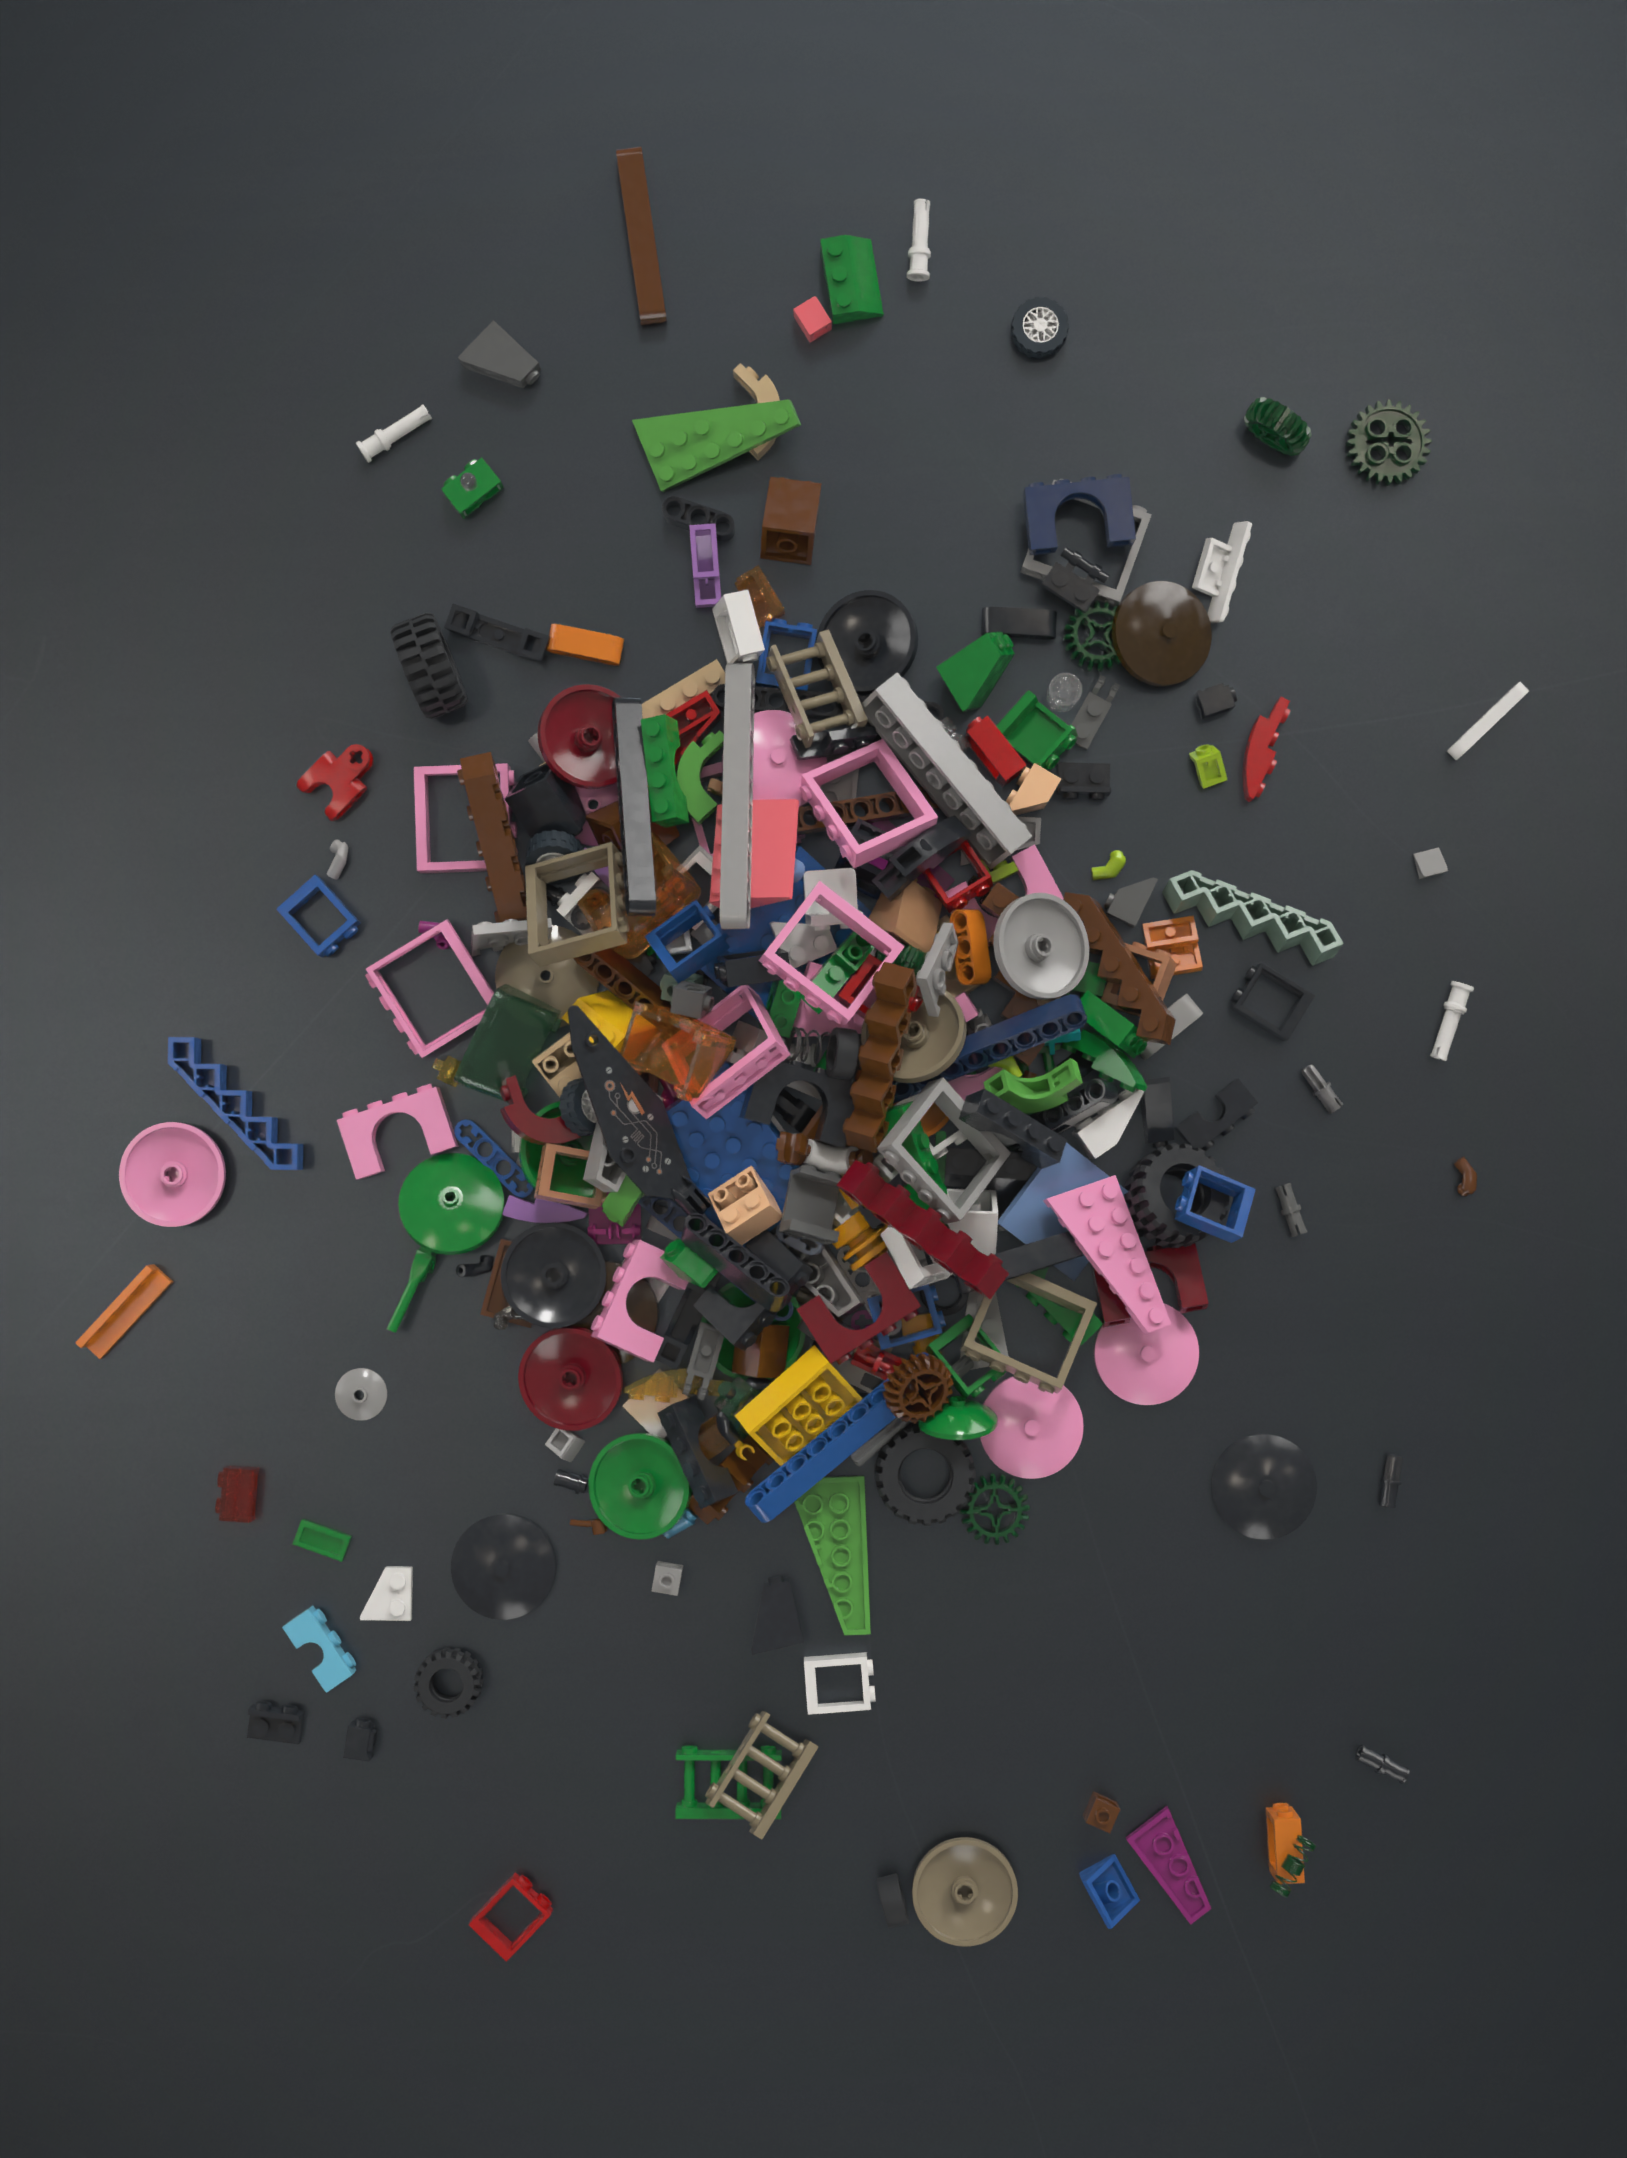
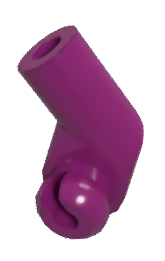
(441, 941)
(668, 1093)

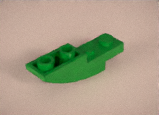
(841, 965)
(1107, 1060)

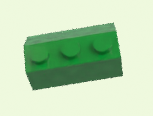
(851, 278)

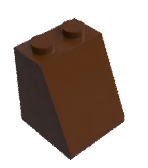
(790, 520)
(606, 826)

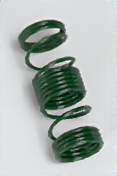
(1293, 1866)

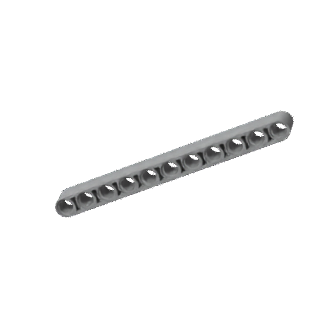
(737, 796)

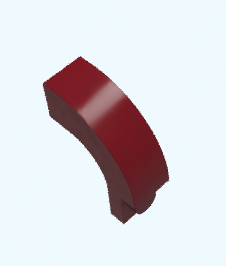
(527, 1124)

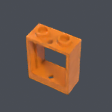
(1282, 1831)

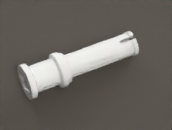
(919, 252)
(384, 438)
(1454, 1009)

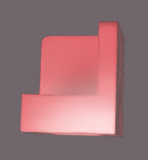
(812, 319)

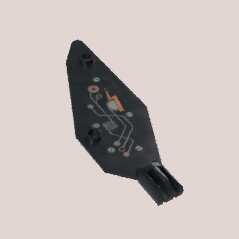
(632, 1119)

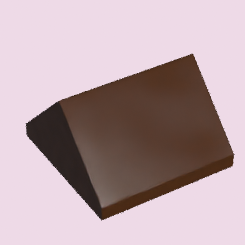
(766, 1356)

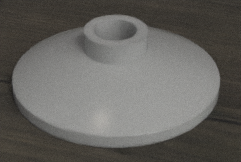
(374, 1394)

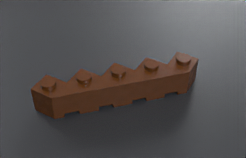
(495, 836)
(995, 903)
(1122, 968)
(880, 1056)
(741, 1473)

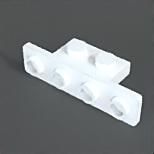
(1219, 569)

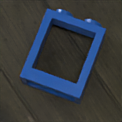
(780, 627)
(300, 898)
(679, 925)
(1239, 1209)
(937, 1318)

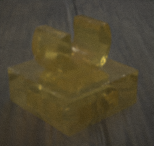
(447, 1069)

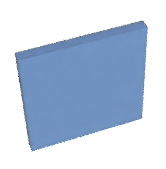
(1030, 1217)

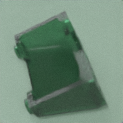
(507, 1041)

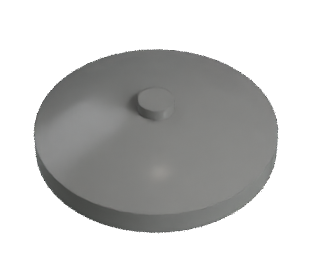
(1041, 946)

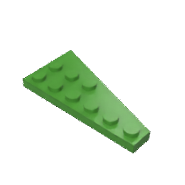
(698, 441)
(837, 1532)

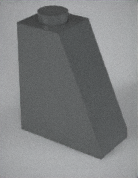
(500, 357)

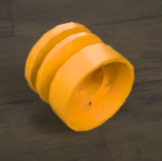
(862, 1240)

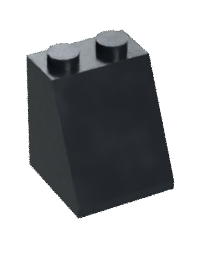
(546, 803)

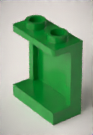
(1037, 732)

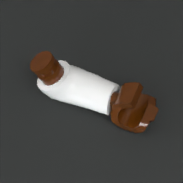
(798, 1148)

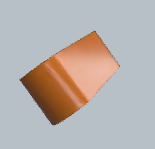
(585, 644)
(972, 952)

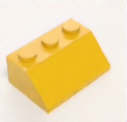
(607, 1014)

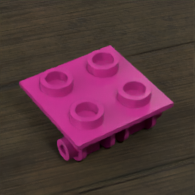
(607, 1232)

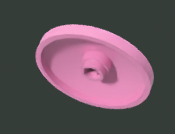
(775, 764)
(172, 1174)
(1148, 1365)
(1034, 1429)

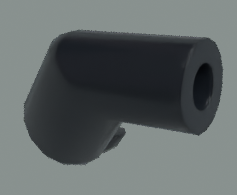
(471, 1270)

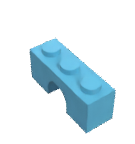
(336, 1664)

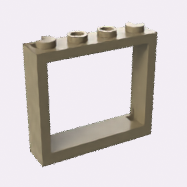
(536, 900)
(1022, 1371)

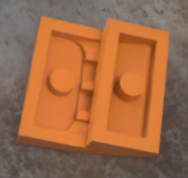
(1179, 939)

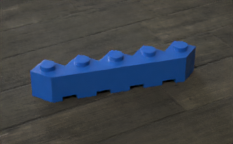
(232, 1105)

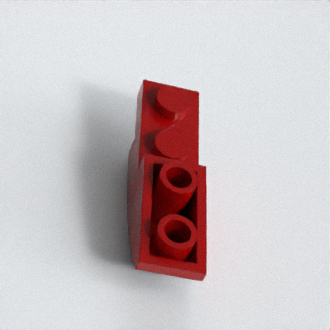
(1258, 758)

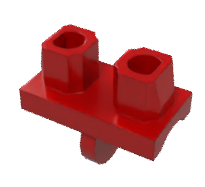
(876, 1361)

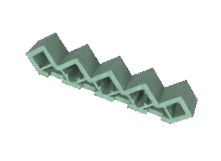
(1253, 915)

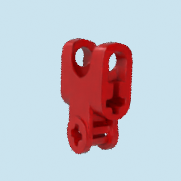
(341, 775)

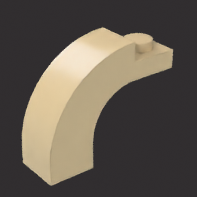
(762, 392)

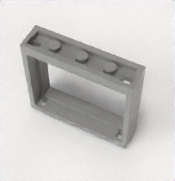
(1113, 596)
(913, 1174)

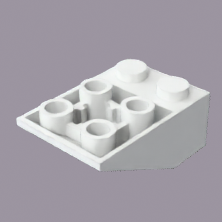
(1105, 1129)

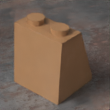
(910, 916)

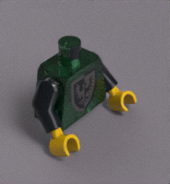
(732, 1399)

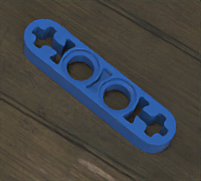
(496, 1156)

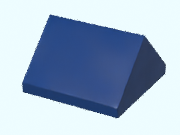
(1109, 1889)

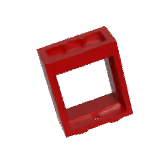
(994, 750)
(977, 889)
(860, 979)
(493, 1935)

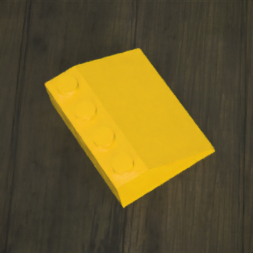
(798, 1406)

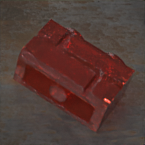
(237, 1494)

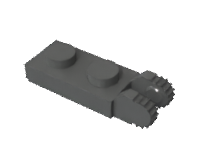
(1092, 713)
(703, 1358)

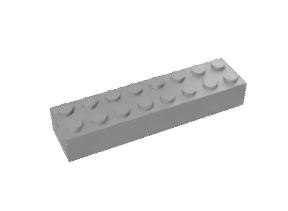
(944, 770)

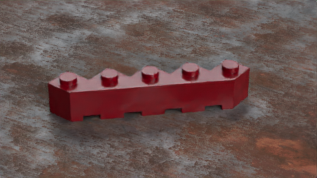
(923, 1228)

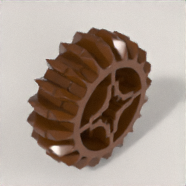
(917, 1374)

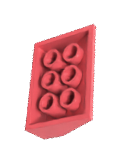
(772, 852)

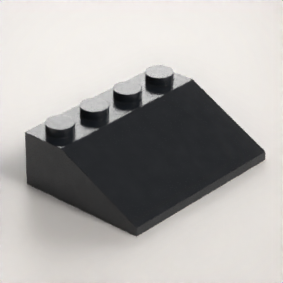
(1008, 1181)

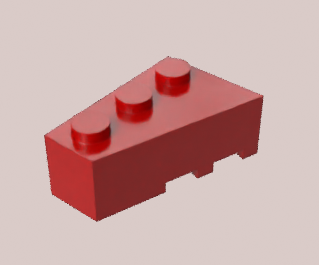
(694, 721)

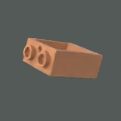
(1161, 981)
(544, 1177)

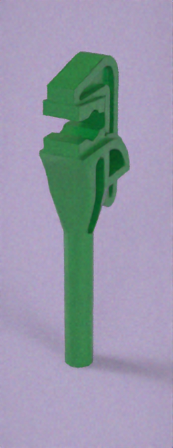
(423, 1263)

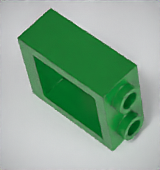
(1112, 1025)
(951, 1335)

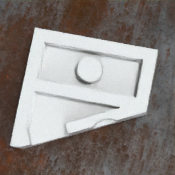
(804, 943)
(391, 1596)

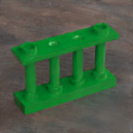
(691, 1809)

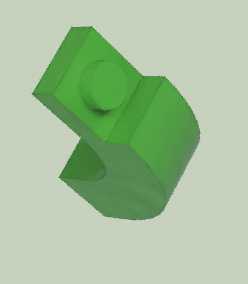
(689, 771)
(1036, 1093)
(620, 1205)

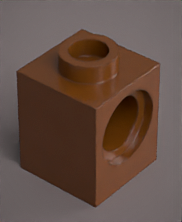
(1101, 1812)

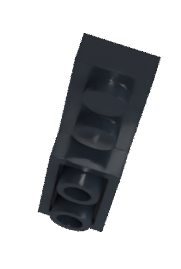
(919, 854)

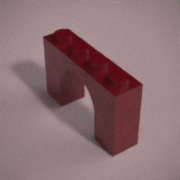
(1178, 1263)
(839, 1341)

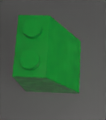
(976, 669)

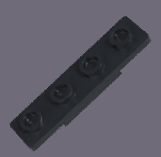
(835, 742)

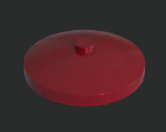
(579, 736)
(570, 1378)

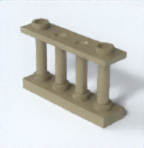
(833, 671)
(774, 1798)

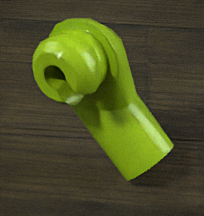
(1112, 868)
(1009, 1065)

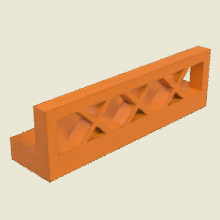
(125, 1311)

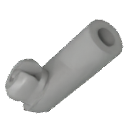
(339, 860)

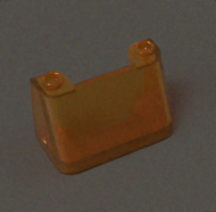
(673, 891)
(675, 1048)

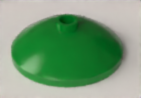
(960, 1420)

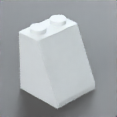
(979, 1221)

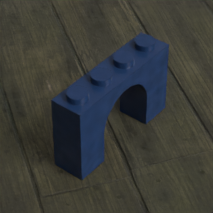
(1108, 494)

